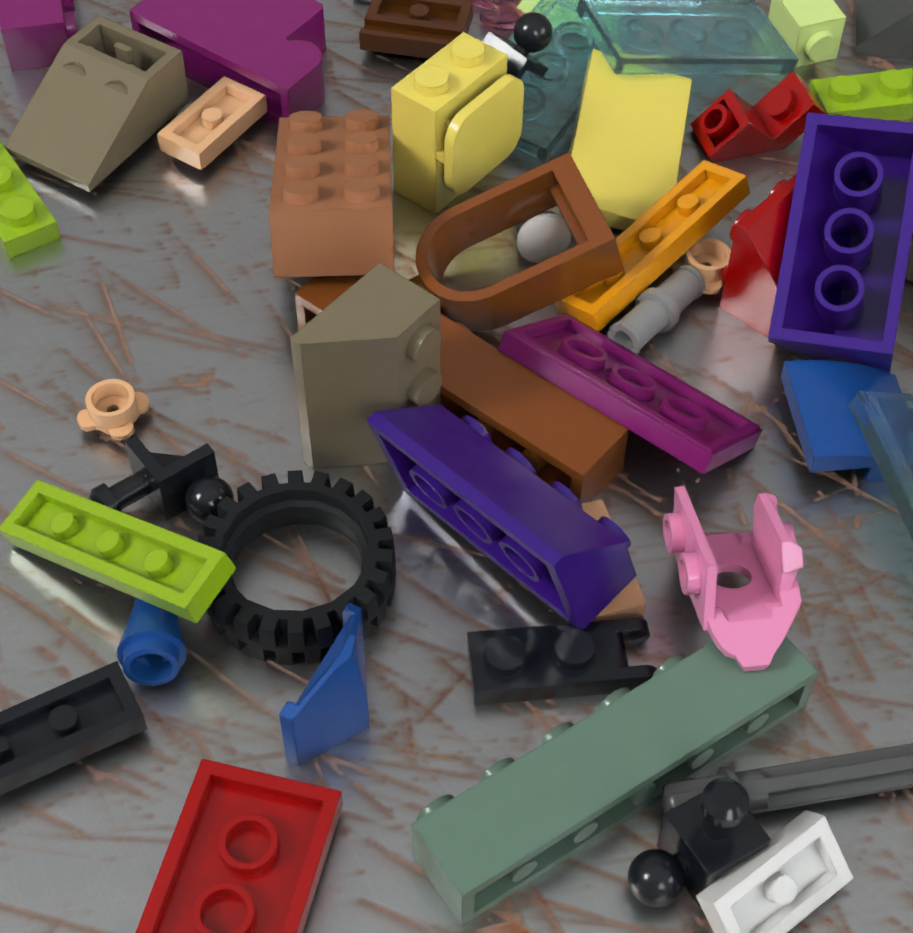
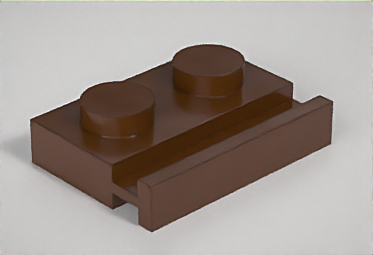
(414, 26)

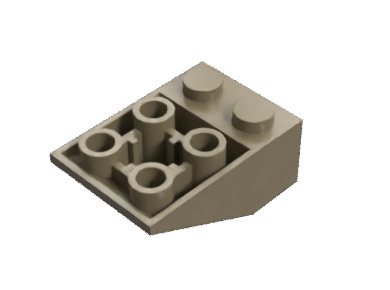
(99, 103)

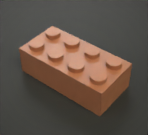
(331, 195)

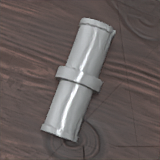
(658, 308)

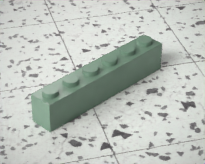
(600, 772)

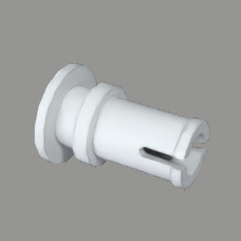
(542, 236)

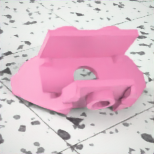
(745, 620)

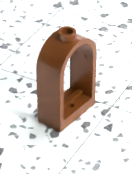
(501, 208)

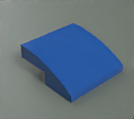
(822, 416)

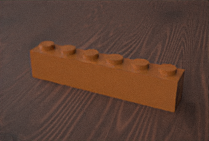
(512, 403)

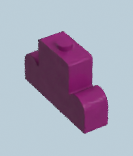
(254, 42)

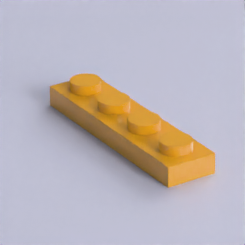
(659, 240)

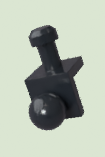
(532, 34)
(169, 481)
(697, 844)

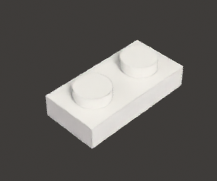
(779, 882)

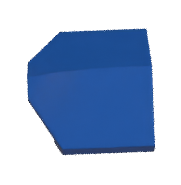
(333, 701)

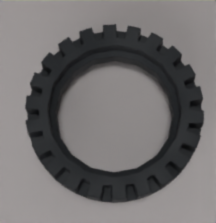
(300, 504)

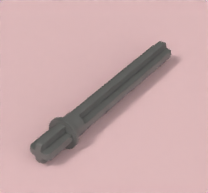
(809, 780)

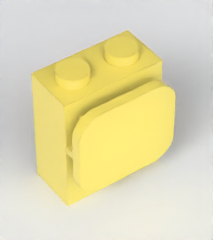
(454, 121)

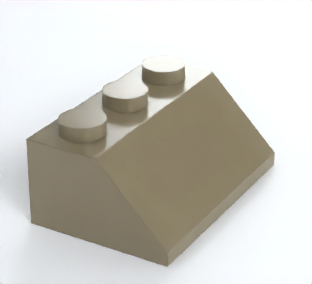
(361, 357)

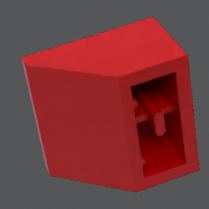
(756, 258)

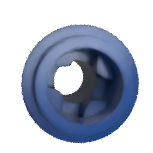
(151, 645)

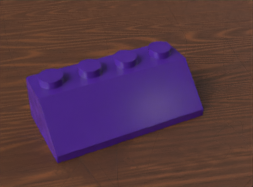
(846, 241)
(506, 509)

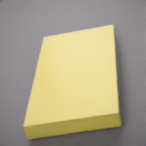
(629, 138)

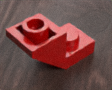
(738, 130)

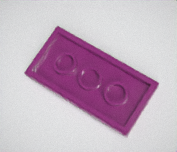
(632, 391)

